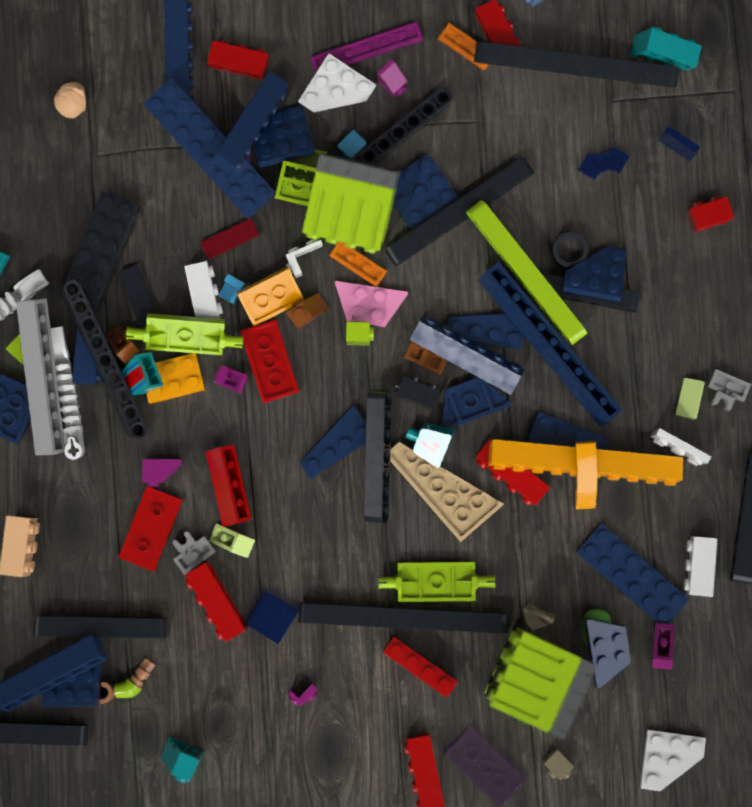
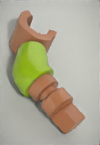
(129, 687)

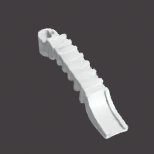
(23, 291)
(73, 430)

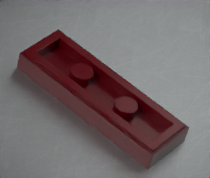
(229, 239)

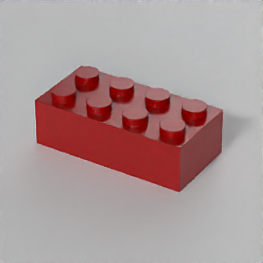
(216, 601)

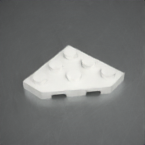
(335, 87)
(668, 757)

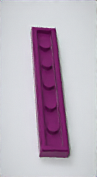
(372, 46)

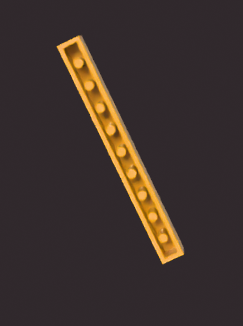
(563, 460)

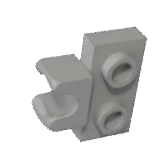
(728, 389)
(192, 552)

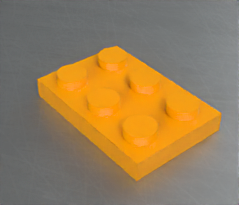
(270, 296)
(180, 378)

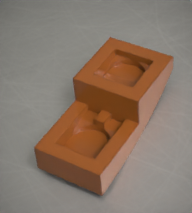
(425, 358)

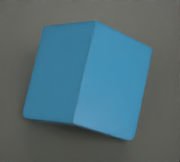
(351, 145)
(230, 288)

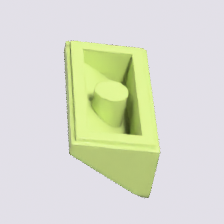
(690, 398)

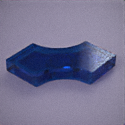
(611, 161)

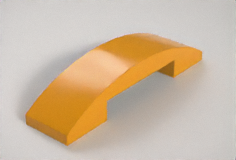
(586, 475)

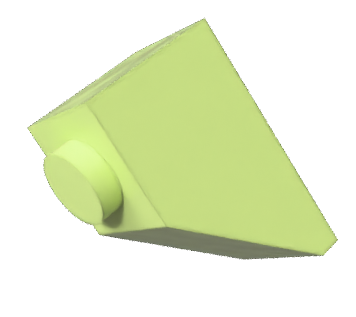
(232, 540)

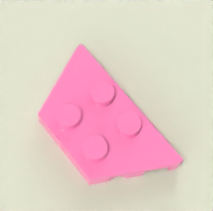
(369, 303)

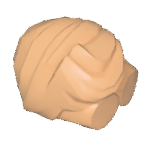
(70, 100)

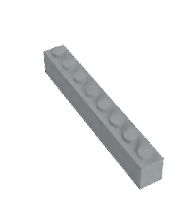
(40, 376)

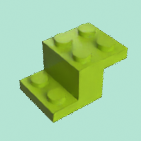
(297, 179)

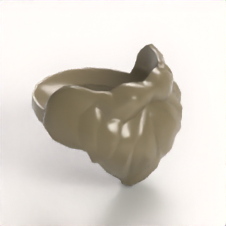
(537, 618)

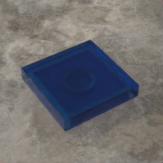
(679, 143)
(272, 617)

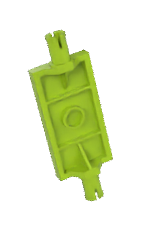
(184, 334)
(436, 581)

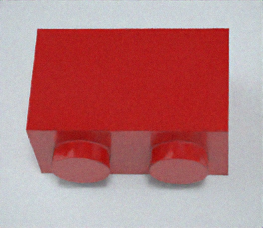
(710, 214)

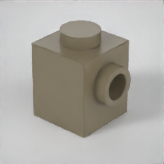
(558, 765)

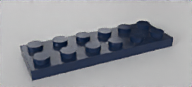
(632, 575)

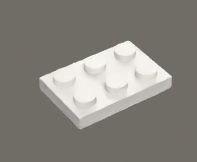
(680, 447)

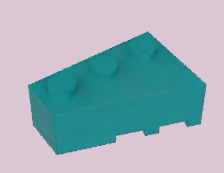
(666, 48)
(181, 759)

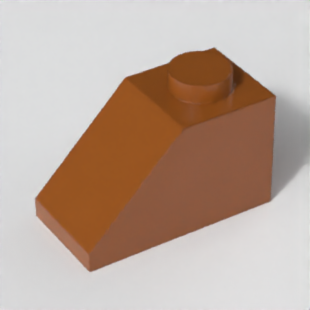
(307, 311)
(122, 347)

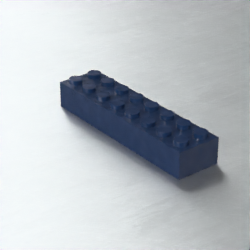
(201, 141)

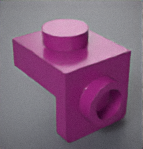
(230, 379)
(309, 694)

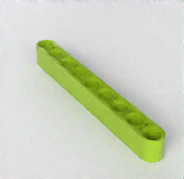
(526, 272)

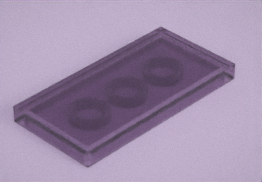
(485, 766)

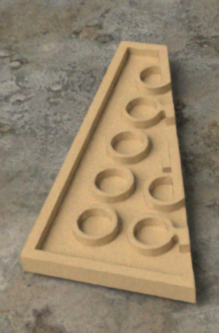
(450, 497)

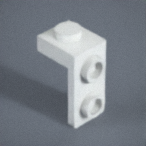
(296, 252)

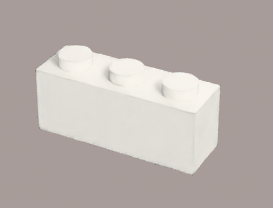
(203, 290)
(700, 566)

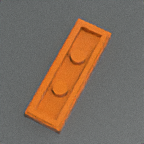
(460, 43)
(358, 263)

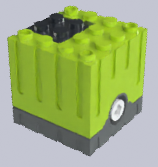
(351, 202)
(539, 682)

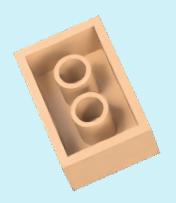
(19, 546)

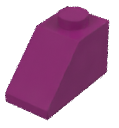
(392, 79)
(159, 470)
(663, 646)

